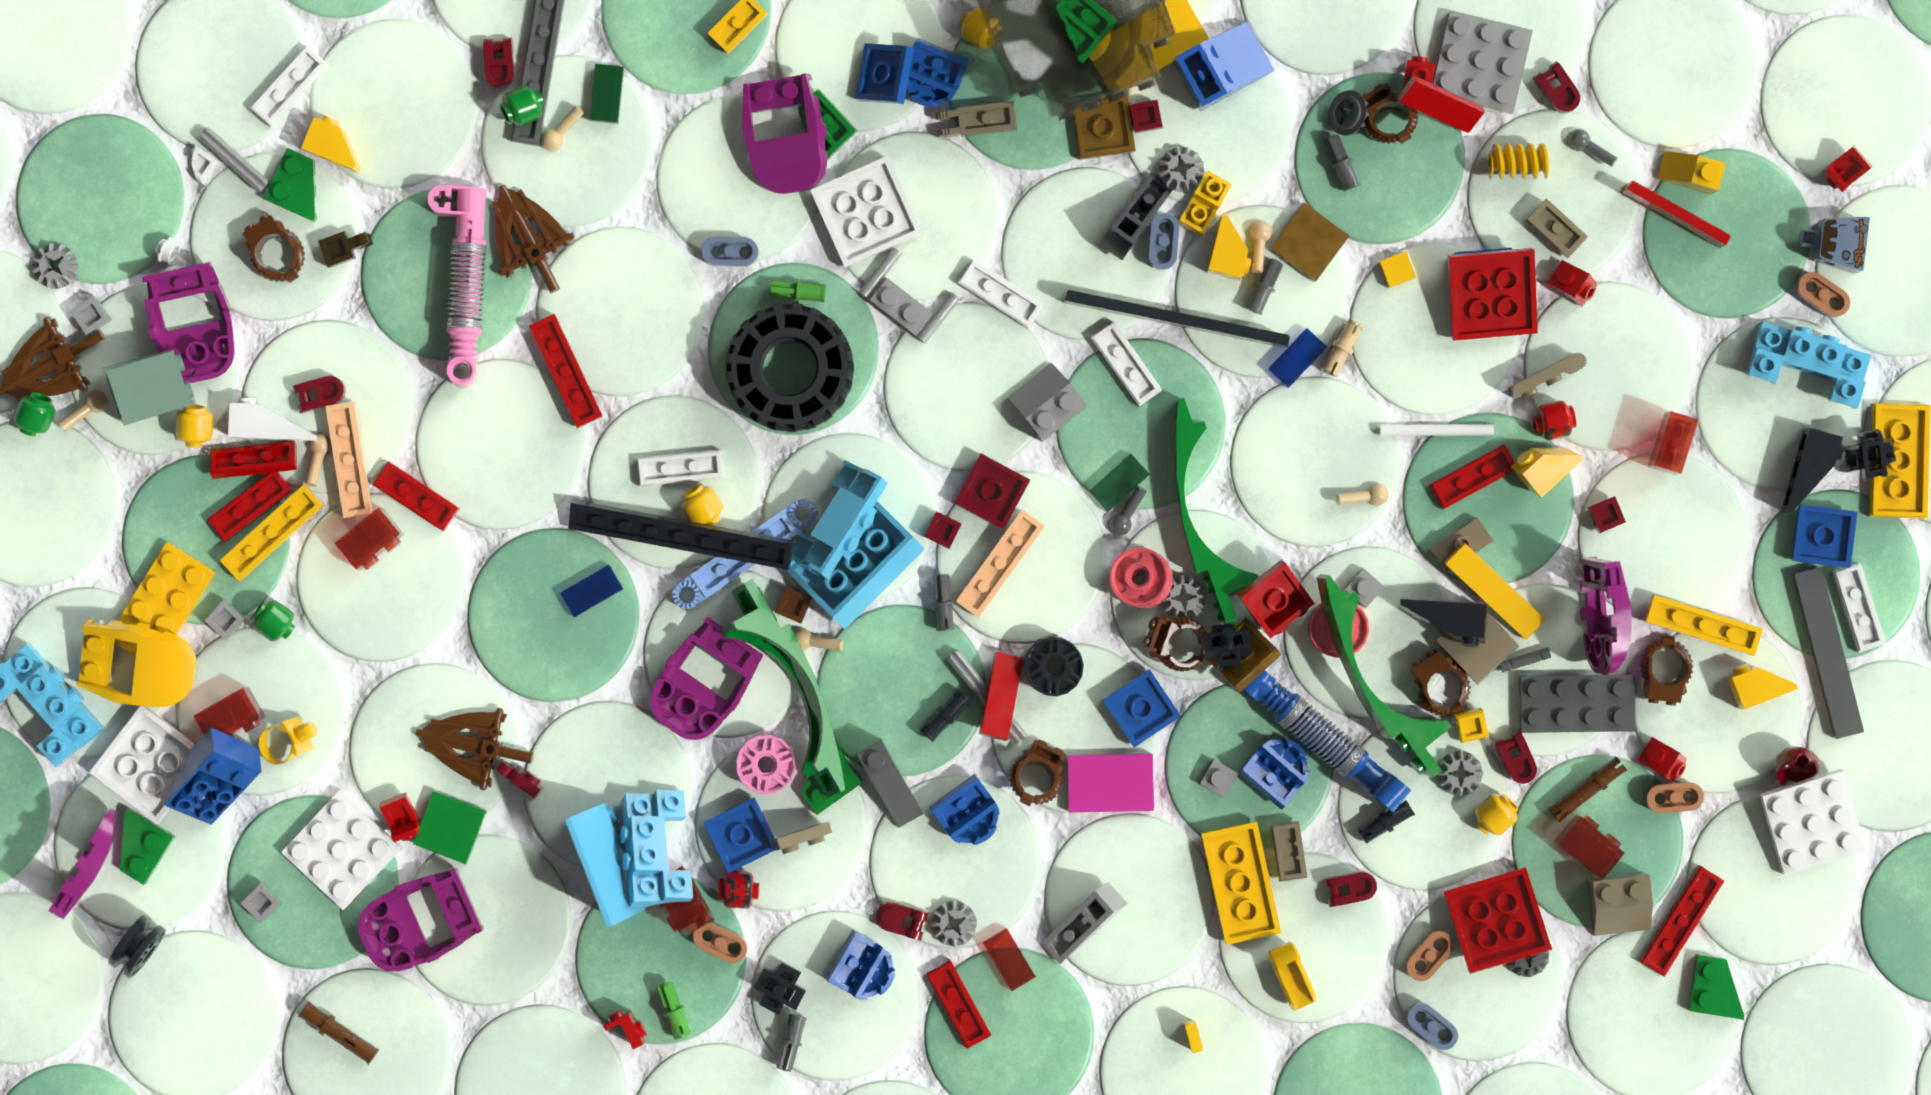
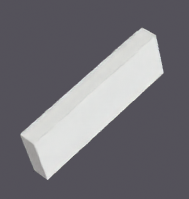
(289, 86)
(1000, 293)
(1126, 363)
(680, 468)
(1858, 607)

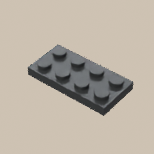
(1577, 703)

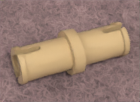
(1342, 348)

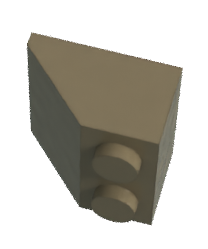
(1620, 903)

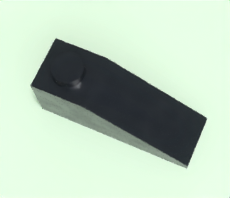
(1135, 216)
(1814, 459)
(1456, 620)

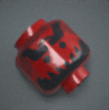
(1554, 420)
(738, 890)

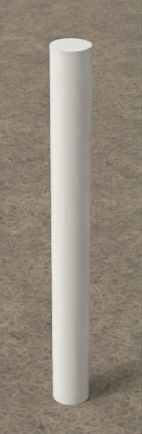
(1437, 430)

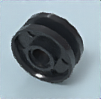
(1066, 678)
(136, 946)

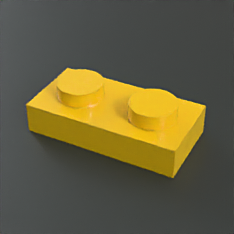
(737, 24)

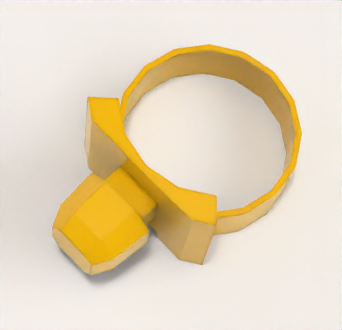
(299, 734)

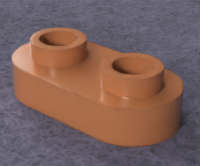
(1822, 293)
(1673, 797)
(719, 944)
(1431, 957)

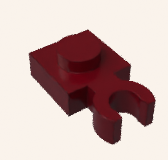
(527, 782)

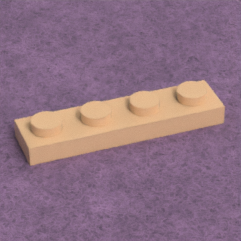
(349, 459)
(1000, 563)

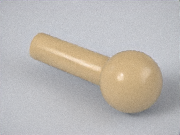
(553, 138)
(1260, 233)
(94, 402)
(320, 448)
(1376, 495)
(807, 640)

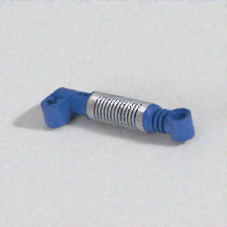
(1341, 753)

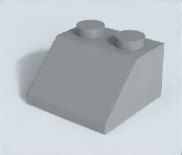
(1047, 402)

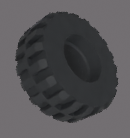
(785, 324)

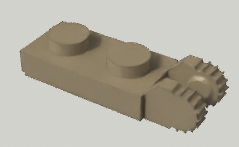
(979, 119)
(1549, 375)

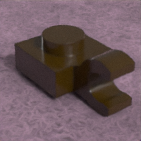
(340, 248)

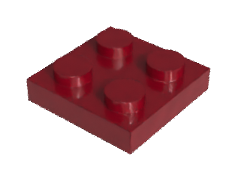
(992, 491)

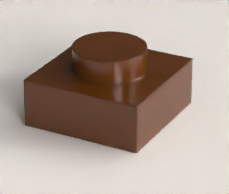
(793, 605)

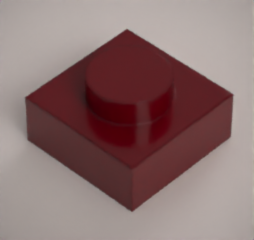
(1145, 116)
(1606, 514)
(942, 530)

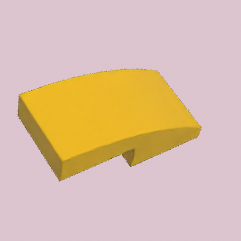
(1204, 203)

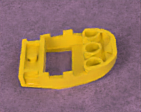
(162, 664)

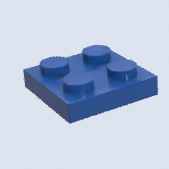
(884, 73)
(1824, 536)
(1141, 708)
(740, 834)

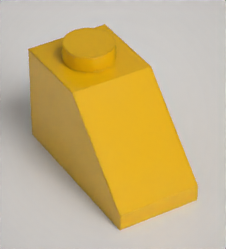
(330, 143)
(1691, 171)
(1228, 252)
(1544, 467)
(1756, 686)

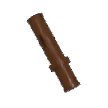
(1587, 789)
(337, 1032)

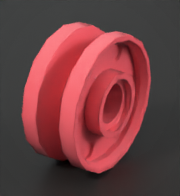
(1124, 574)
(1321, 635)

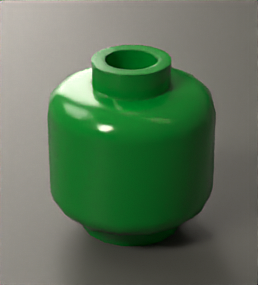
(522, 106)
(34, 414)
(273, 620)

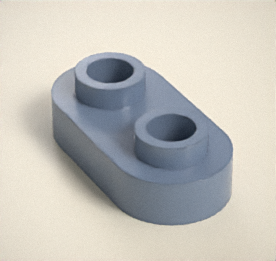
(1163, 241)
(730, 251)
(1431, 1026)

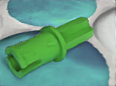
(797, 290)
(673, 1010)

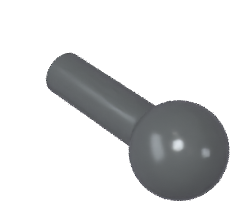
(1580, 140)
(1121, 522)

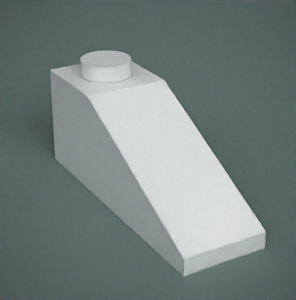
(259, 422)

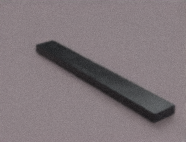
(1177, 319)
(680, 534)

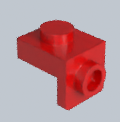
(1418, 67)
(1846, 169)
(1573, 283)
(1663, 760)
(400, 817)
(633, 1029)

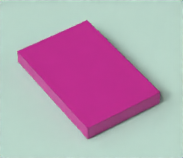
(1110, 783)

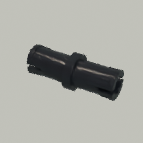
(945, 715)
(1386, 822)

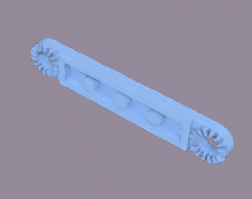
(722, 571)

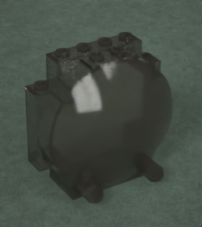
(1038, 54)

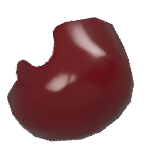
(1796, 765)

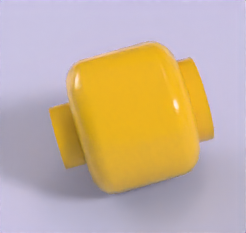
(974, 28)
(194, 425)
(702, 505)
(1496, 814)

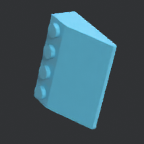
(857, 581)
(602, 859)

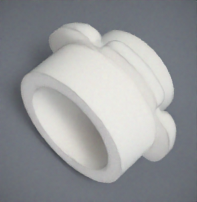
(167, 250)

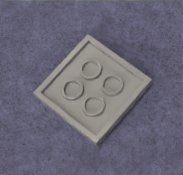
(1482, 60)

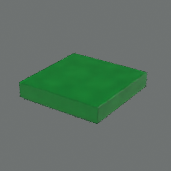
(450, 827)

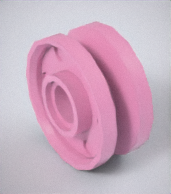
(759, 780)

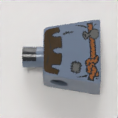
(1838, 242)

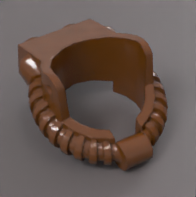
(1381, 100)
(259, 234)
(1158, 638)
(1426, 669)
(1668, 692)
(1043, 756)

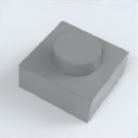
(91, 315)
(1365, 586)
(225, 619)
(1218, 778)
(261, 902)

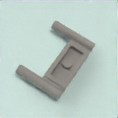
(901, 305)

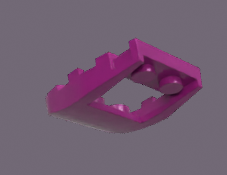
(790, 161)
(205, 347)
(1607, 635)
(688, 704)
(89, 866)
(394, 934)

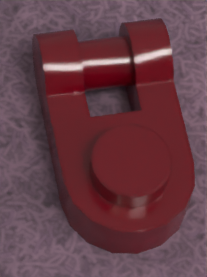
(499, 71)
(1564, 97)
(328, 389)
(1521, 767)
(1360, 887)
(891, 917)

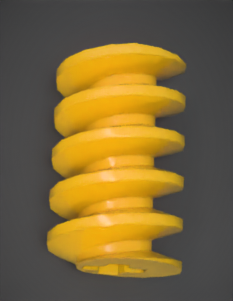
(1518, 160)

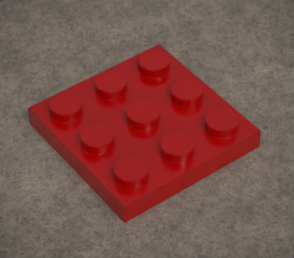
(1492, 294)
(1497, 920)

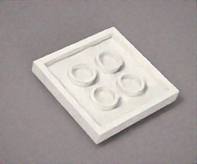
(866, 212)
(144, 762)
(1812, 822)
(342, 849)

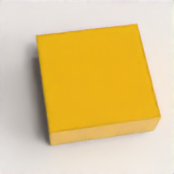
(1397, 269)
(1471, 725)
(1193, 1036)

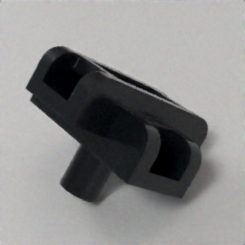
(1868, 456)
(1228, 646)
(779, 988)

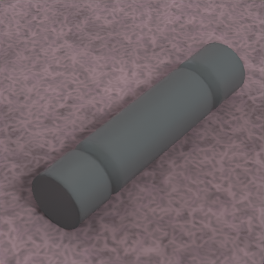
(1525, 659)

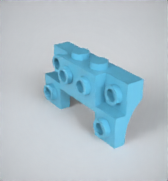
(1810, 354)
(842, 522)
(53, 700)
(646, 848)

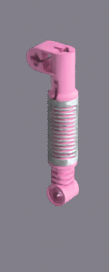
(468, 274)

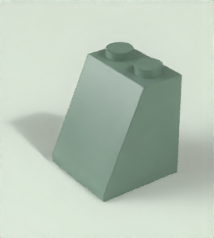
(148, 386)

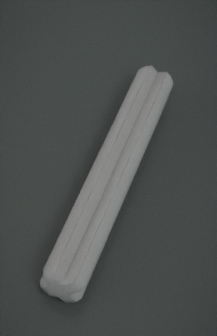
(980, 688)

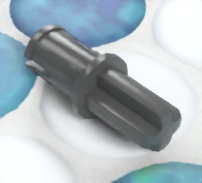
(1341, 162)
(1264, 286)
(943, 602)
(791, 1042)

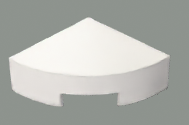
(203, 164)

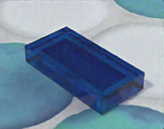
(1297, 358)
(592, 591)

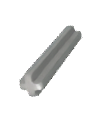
(234, 159)

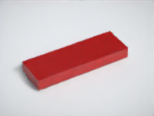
(1440, 104)
(253, 459)
(1472, 476)
(416, 496)
(250, 505)
(1001, 696)
(958, 1004)

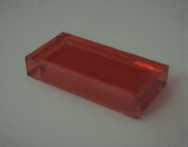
(1009, 959)

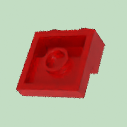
(1276, 599)

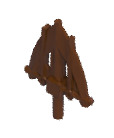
(512, 210)
(23, 379)
(442, 738)

